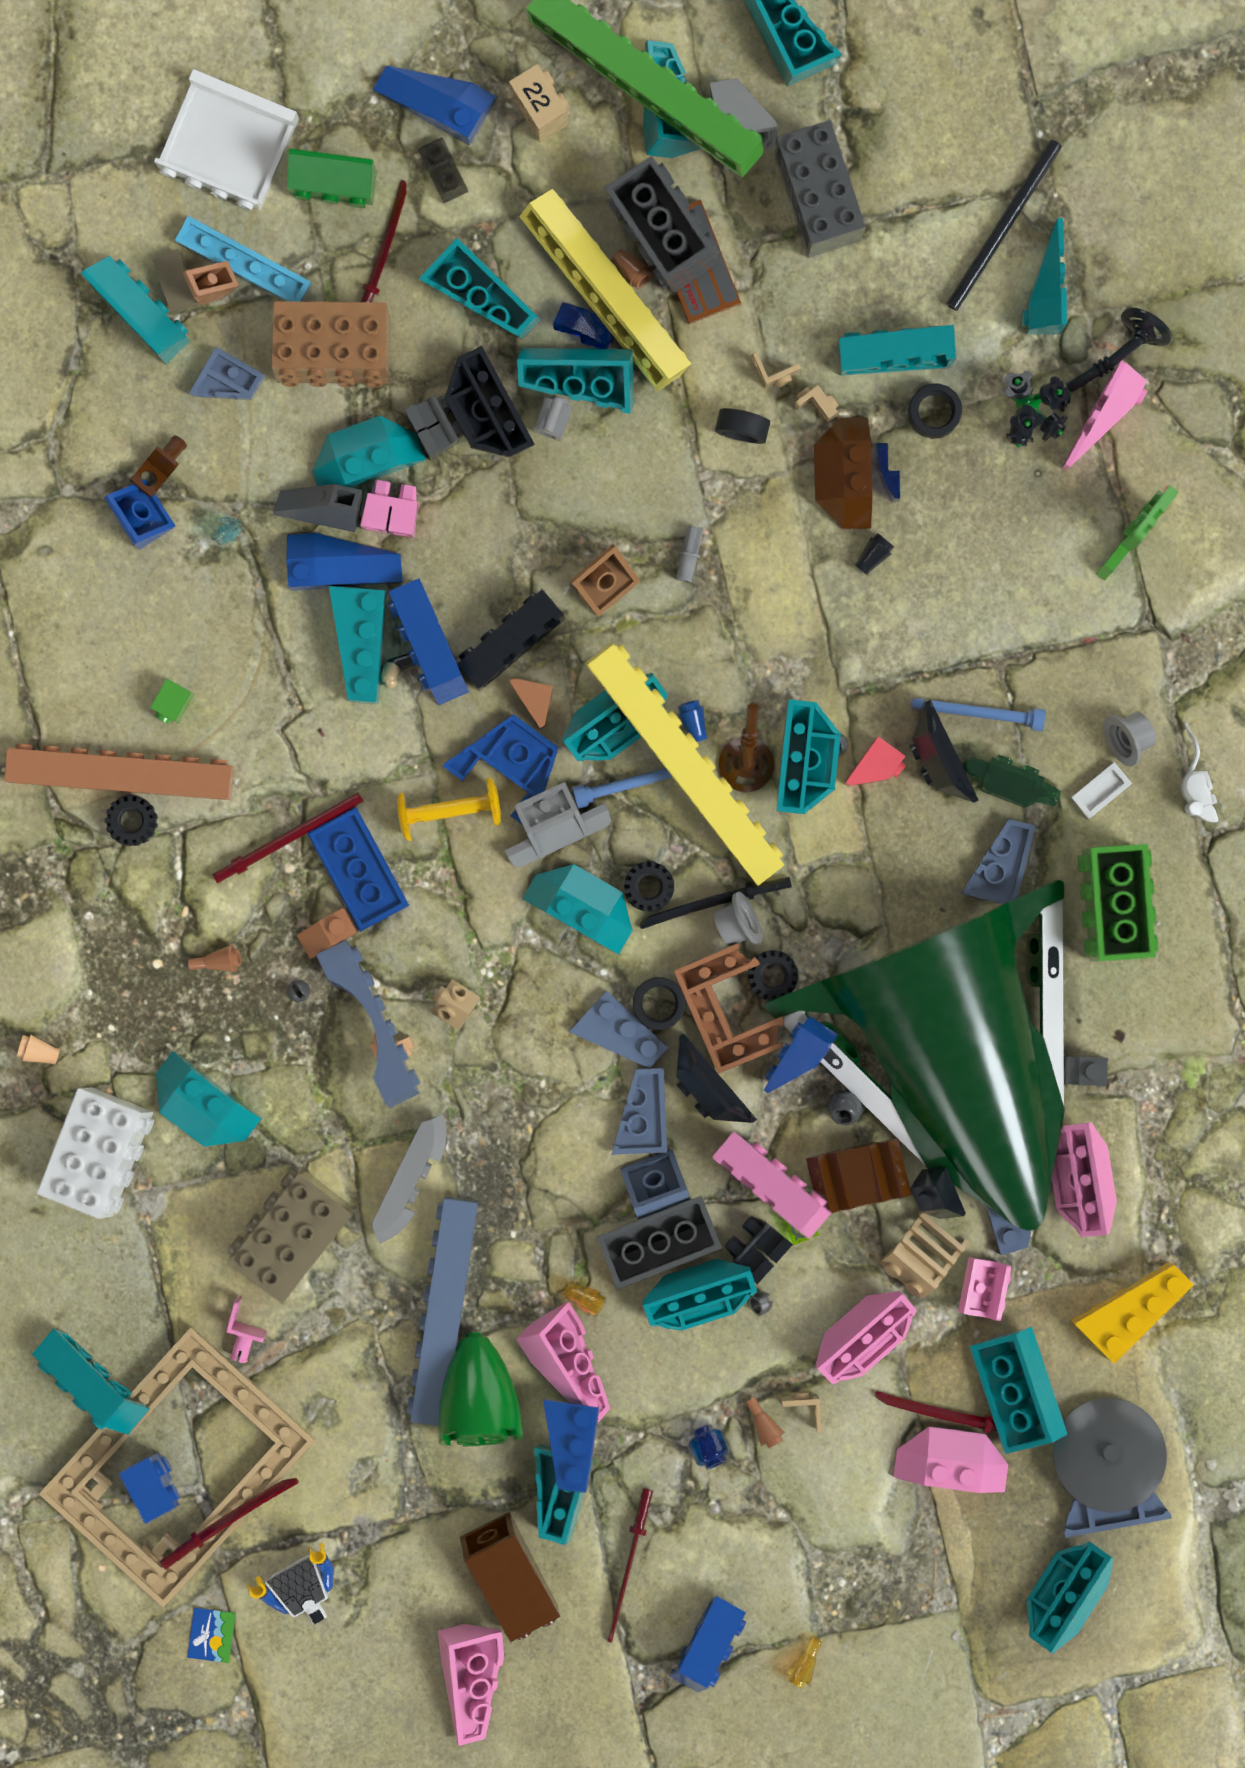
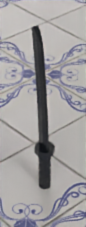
(749, 892)

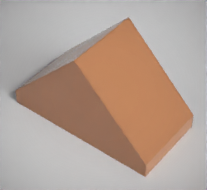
(535, 698)

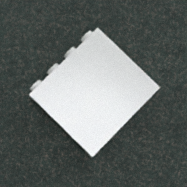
(227, 141)

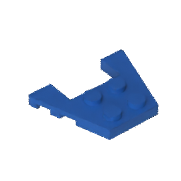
(513, 751)

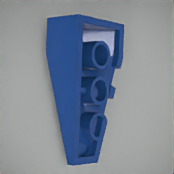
(444, 102)

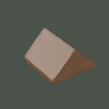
(604, 580)

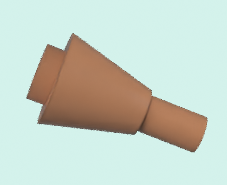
(224, 960)
(767, 1429)

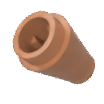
(632, 269)

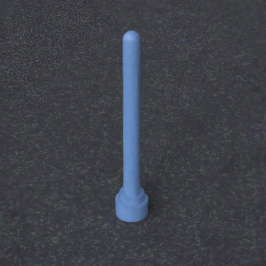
(1033, 719)
(585, 795)

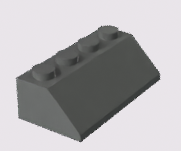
(659, 1242)

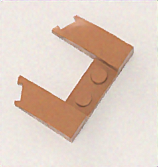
(696, 984)

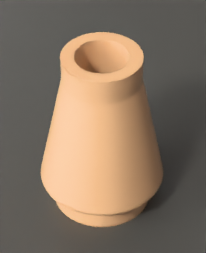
(36, 1050)

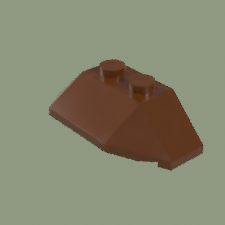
(845, 473)

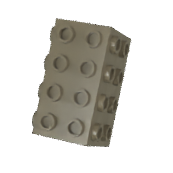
(289, 1234)

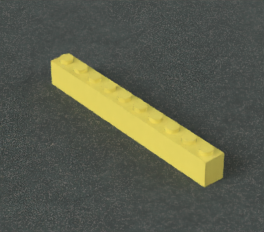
(684, 763)

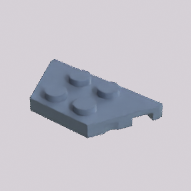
(1085, 1520)

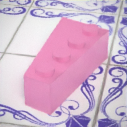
(772, 1185)

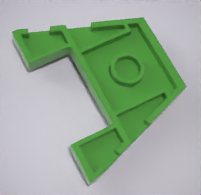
(1138, 529)

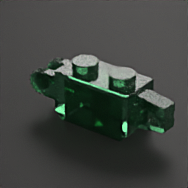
(1012, 783)

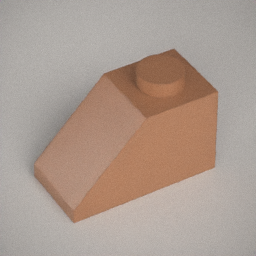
(211, 282)
(327, 932)

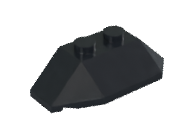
(484, 407)
(939, 755)
(707, 1086)

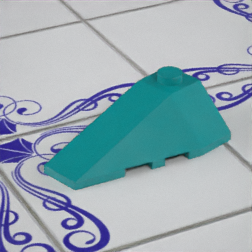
(659, 136)

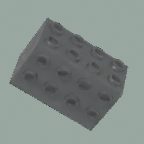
(662, 224)

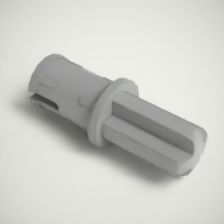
(689, 554)

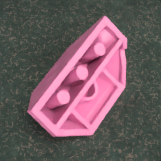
(1084, 1180)
(864, 1336)
(952, 1461)

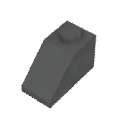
(1085, 1070)

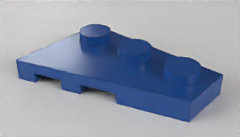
(572, 1442)

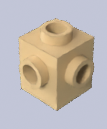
(454, 1004)

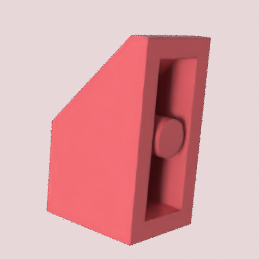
(877, 764)

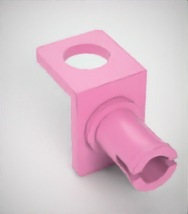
(244, 1334)

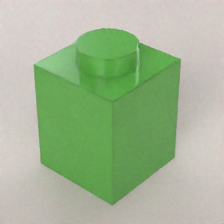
(171, 702)

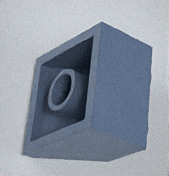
(655, 1184)

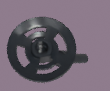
(1142, 334)

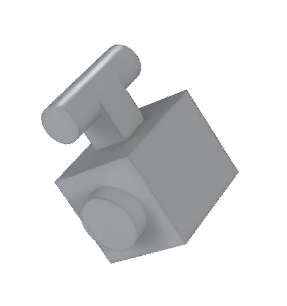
(553, 418)

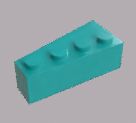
(580, 374)
(360, 635)

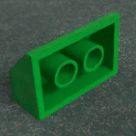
(331, 177)

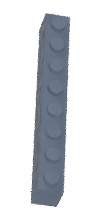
(445, 1305)

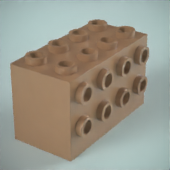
(331, 343)

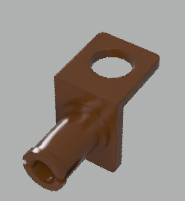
(161, 464)

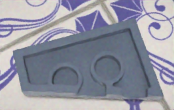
(1004, 864)
(619, 1031)
(644, 1115)

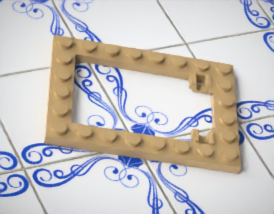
(80, 1503)

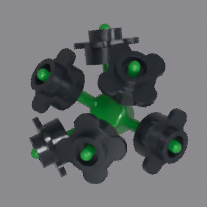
(1028, 416)

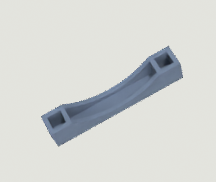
(391, 1074)

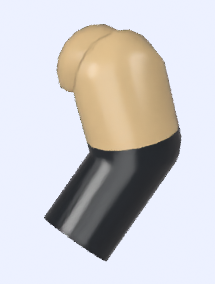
(392, 669)

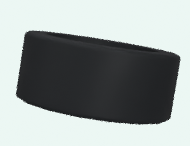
(956, 411)
(742, 426)
(679, 1003)

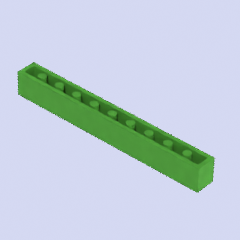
(648, 82)

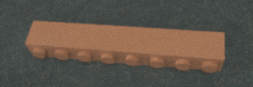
(119, 773)

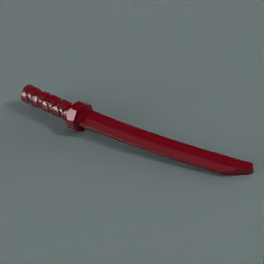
(370, 288)
(986, 1422)
(637, 1529)
(198, 1540)

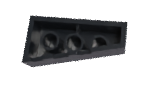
(511, 639)

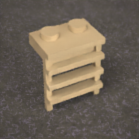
(913, 1266)

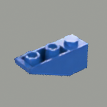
(806, 1051)

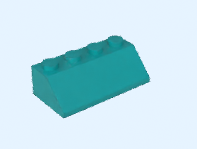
(136, 308)
(1018, 1390)

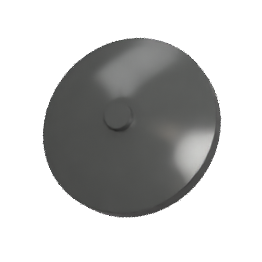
(1110, 1455)

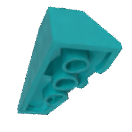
(1048, 300)

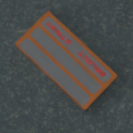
(714, 289)

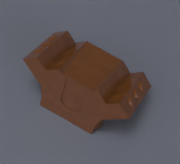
(859, 1175)

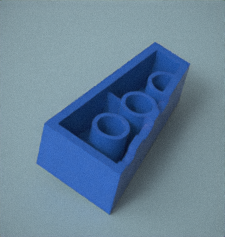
(428, 642)

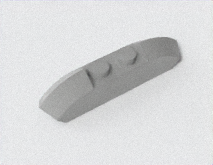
(426, 1144)

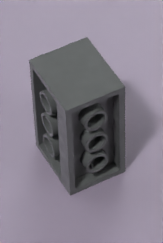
(819, 188)

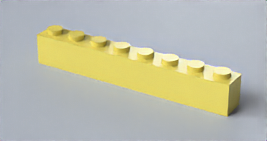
(604, 289)

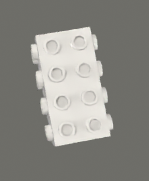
(96, 1153)

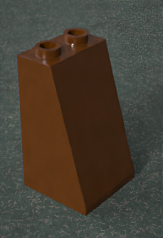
(509, 1577)

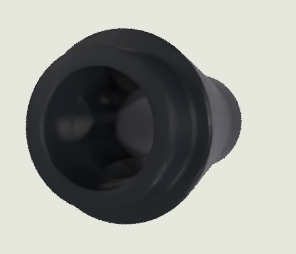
(874, 553)

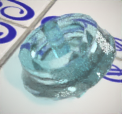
(227, 531)

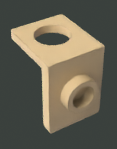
(780, 378)
(802, 1399)

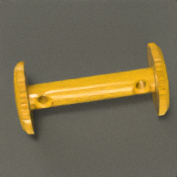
(448, 809)

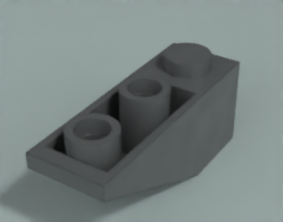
(322, 505)

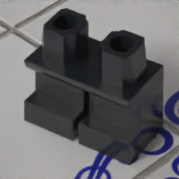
(763, 1237)

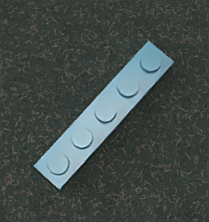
(243, 261)

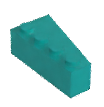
(792, 39)
(473, 284)
(897, 350)
(88, 1383)

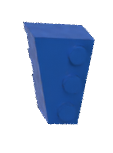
(709, 1645)

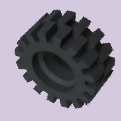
(114, 816)
(649, 869)
(790, 975)

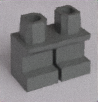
(433, 426)

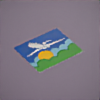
(211, 1635)

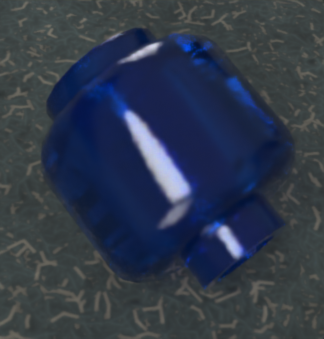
(708, 1447)

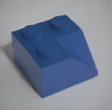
(151, 1487)

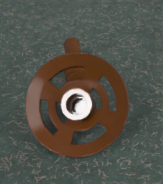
(747, 757)

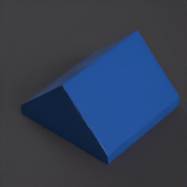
(140, 515)

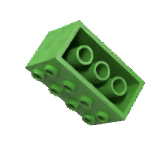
(1118, 903)

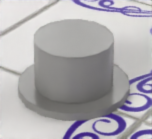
(1129, 736)
(738, 921)

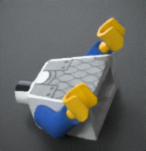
(299, 1586)

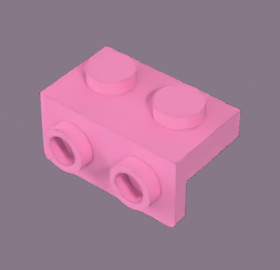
(985, 1288)

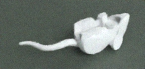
(1196, 789)

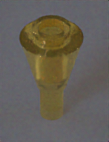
(803, 1669)

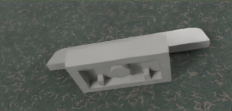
(553, 823)

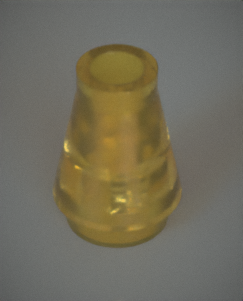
(586, 1299)

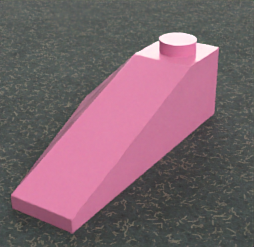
(1116, 399)
(560, 1354)
(470, 1671)

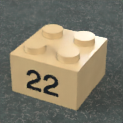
(539, 103)

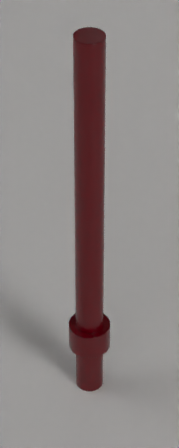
(240, 864)

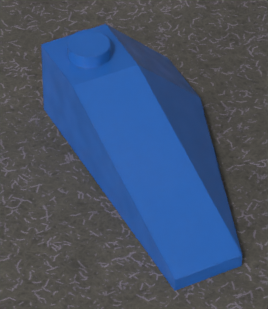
(326, 561)

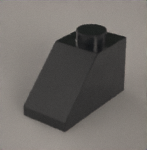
(936, 1194)

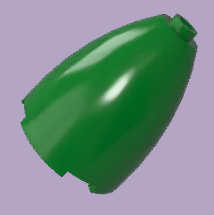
(478, 1397)

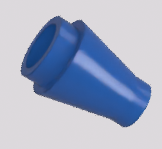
(693, 719)

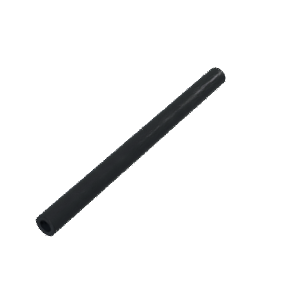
(1004, 225)

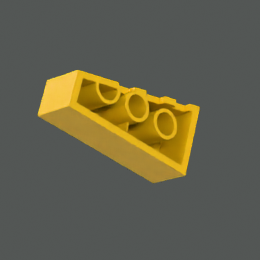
(1132, 1311)

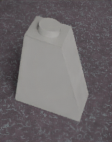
(735, 99)

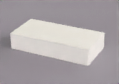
(1101, 790)

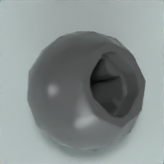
(844, 1108)

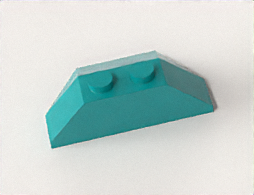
(366, 453)
(601, 728)
(807, 758)
(583, 904)
(201, 1105)
(699, 1295)
(1067, 1594)

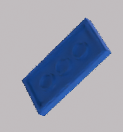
(358, 869)

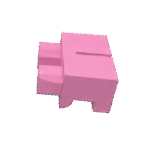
(403, 512)

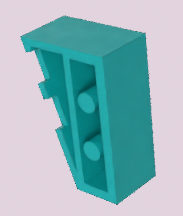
(555, 1508)

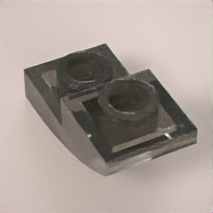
(442, 170)

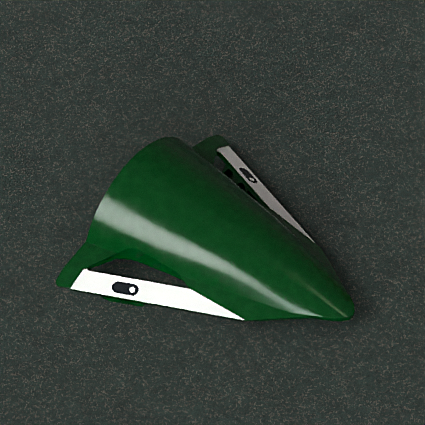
(962, 1058)

